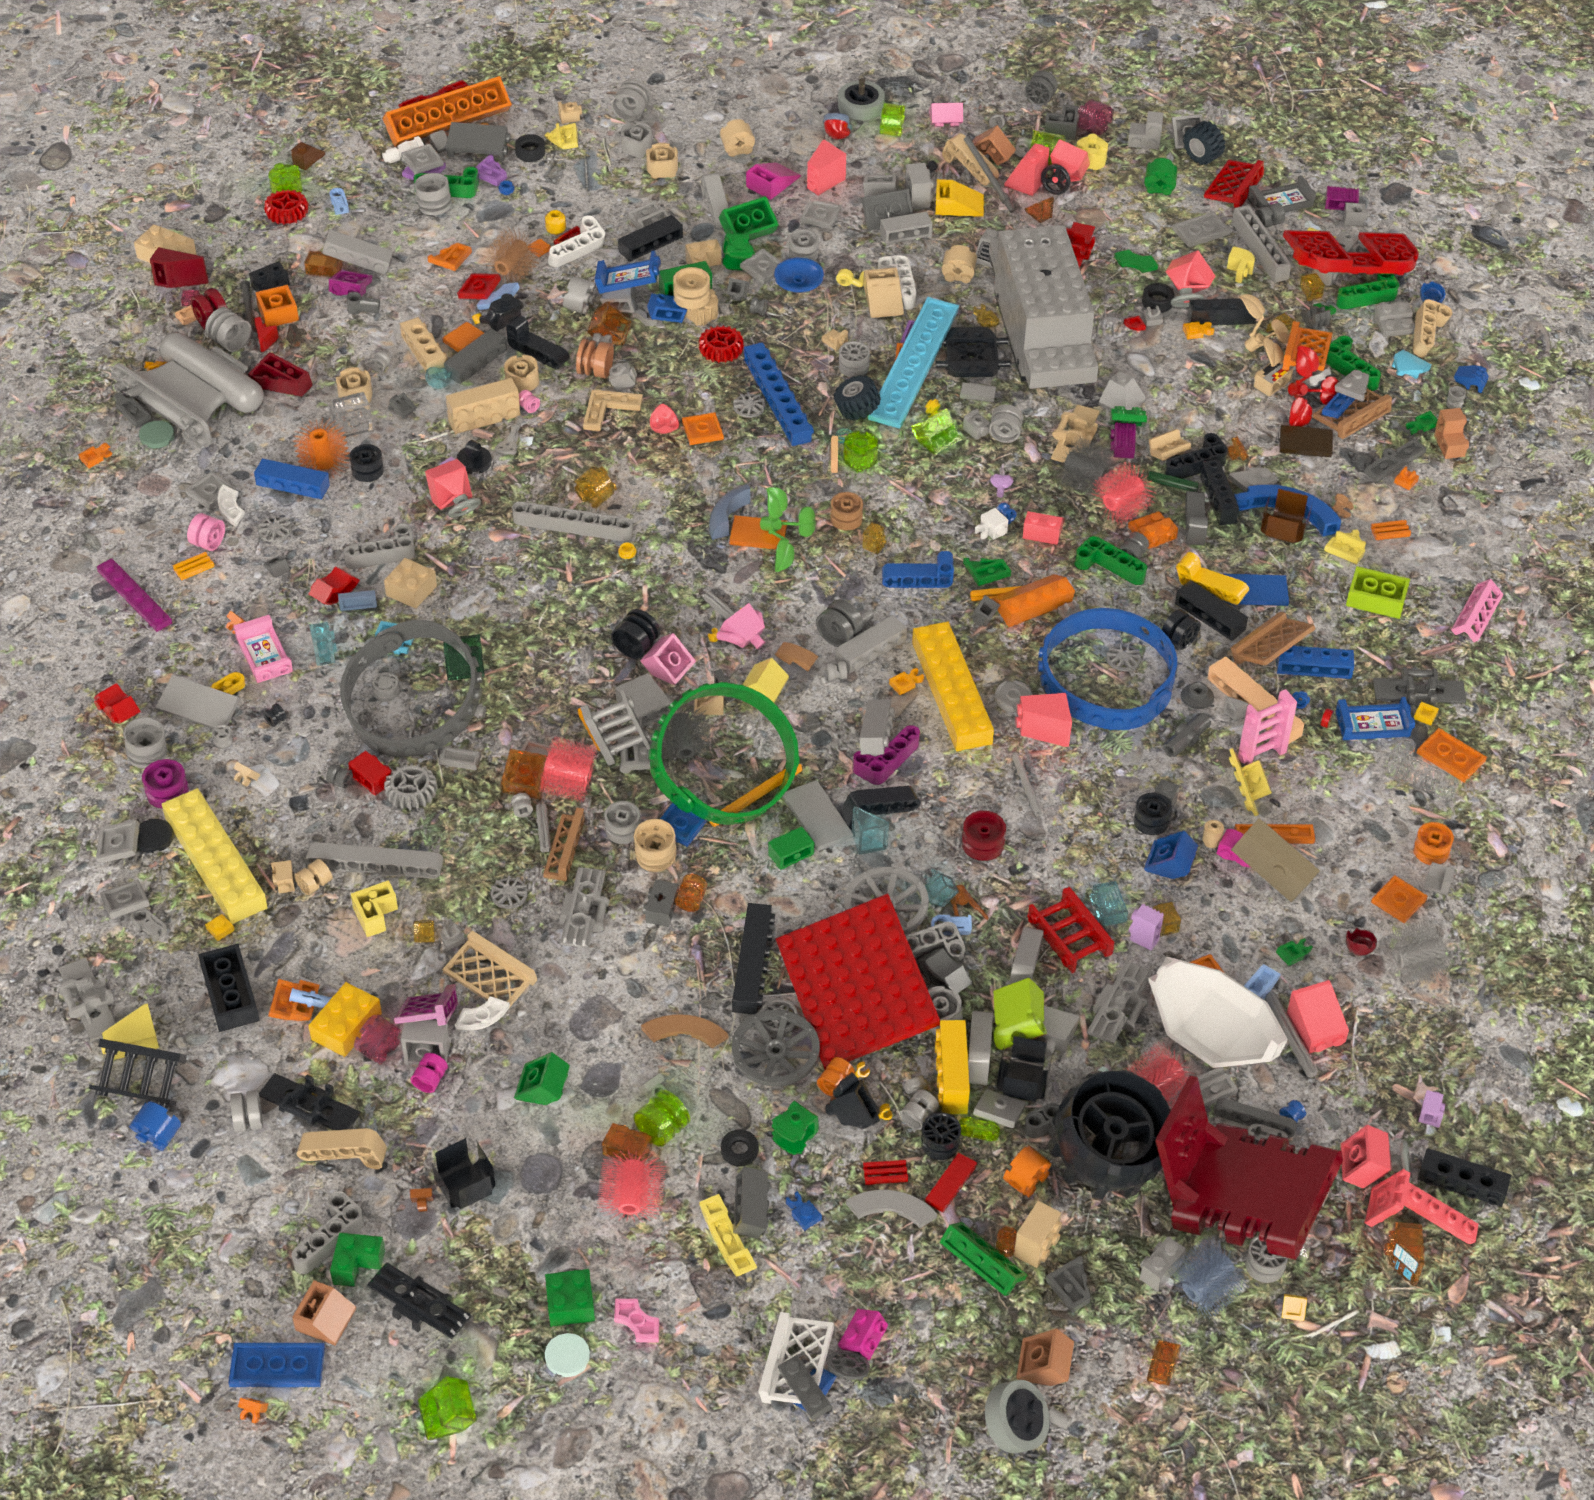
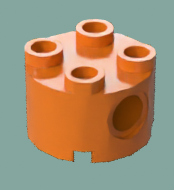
(1027, 1170)

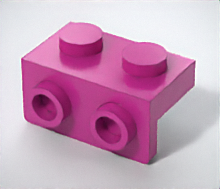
(864, 1332)

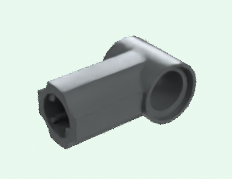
(356, 303)

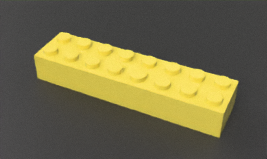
(214, 856)

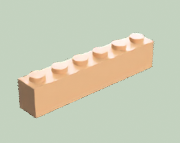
(1241, 686)

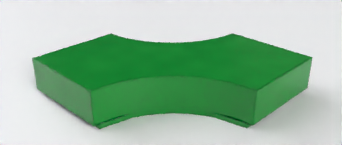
(1142, 263)

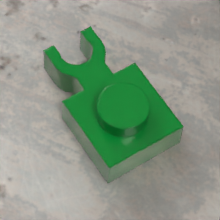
(1422, 422)
(1293, 953)

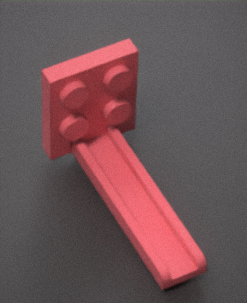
(1396, 1192)

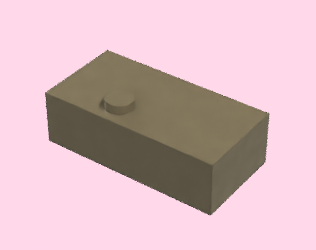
(1275, 860)

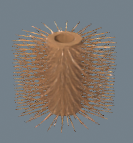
(511, 256)

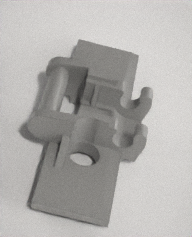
(576, 906)
(95, 997)
(1114, 998)

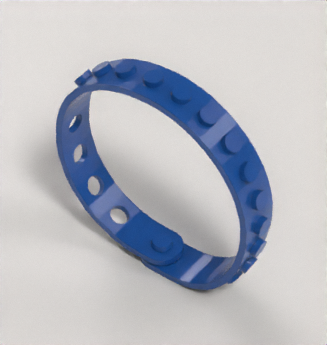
(1117, 620)

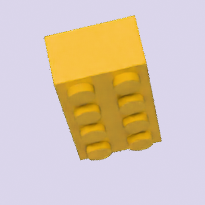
(952, 1067)

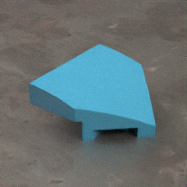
(1409, 364)

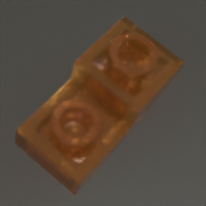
(1163, 1363)

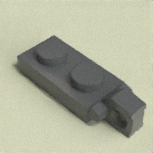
(132, 410)

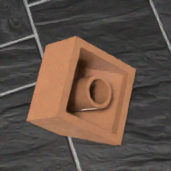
(1045, 1358)

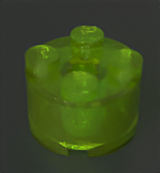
(892, 119)
(285, 177)
(860, 450)

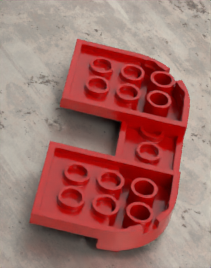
(1321, 251)

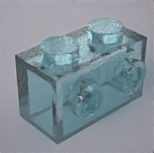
(322, 643)

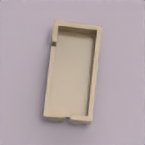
(483, 405)

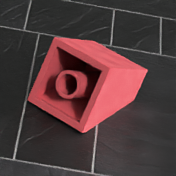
(826, 168)
(1028, 172)
(1045, 718)
(1317, 1017)

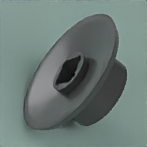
(1197, 695)

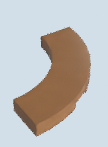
(685, 1024)

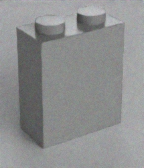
(646, 697)

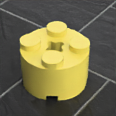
(1096, 150)

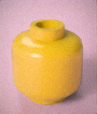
(555, 222)

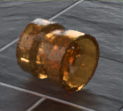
(1006, 1241)

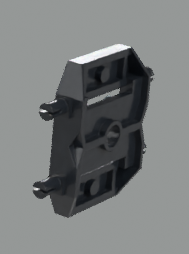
(985, 356)

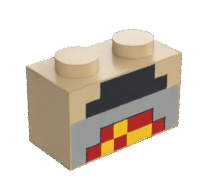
(1272, 378)

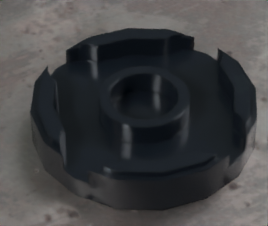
(154, 835)

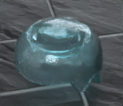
(437, 377)

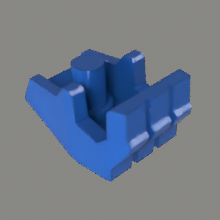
(1472, 375)

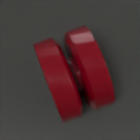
(206, 304)
(983, 835)

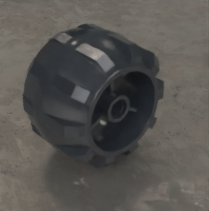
(1118, 1111)

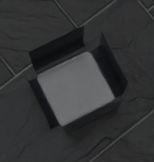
(1025, 1073)
(460, 1179)

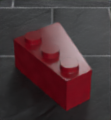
(281, 376)

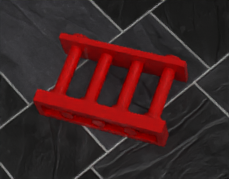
(1080, 915)

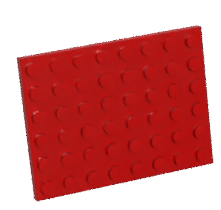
(858, 981)

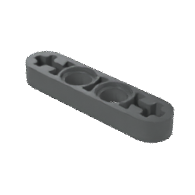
(1235, 1112)

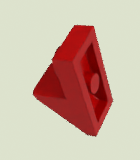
(266, 335)

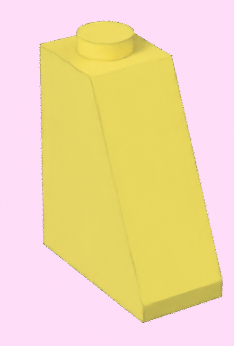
(133, 1029)

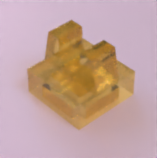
(424, 931)

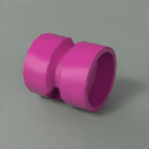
(429, 1072)

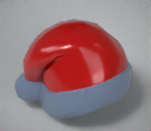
(837, 125)

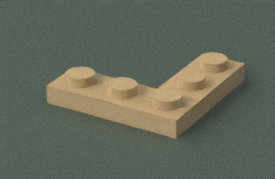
(601, 400)

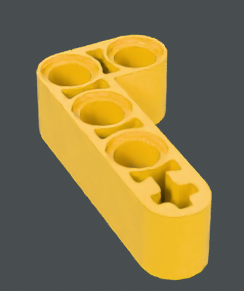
(1220, 585)

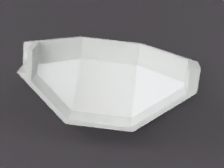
(1215, 1015)

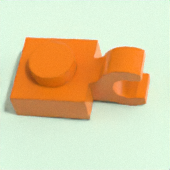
(95, 455)

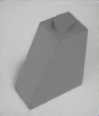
(622, 300)

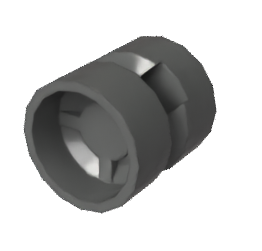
(1271, 215)
(1135, 545)

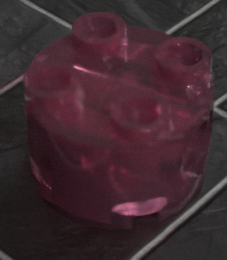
(1095, 117)
(377, 1038)

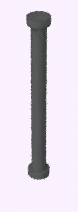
(245, 285)

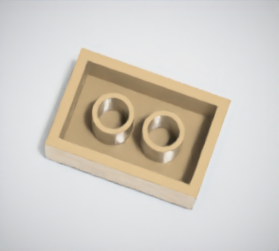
(163, 238)

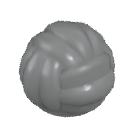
(913, 1085)

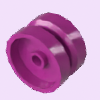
(164, 781)

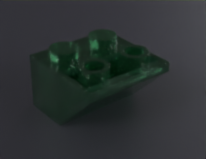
(456, 664)

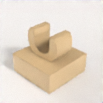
(245, 772)

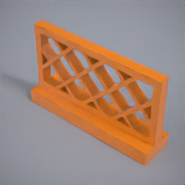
(1296, 339)

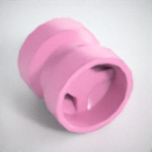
(528, 401)

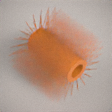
(322, 448)

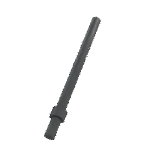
(1004, 197)

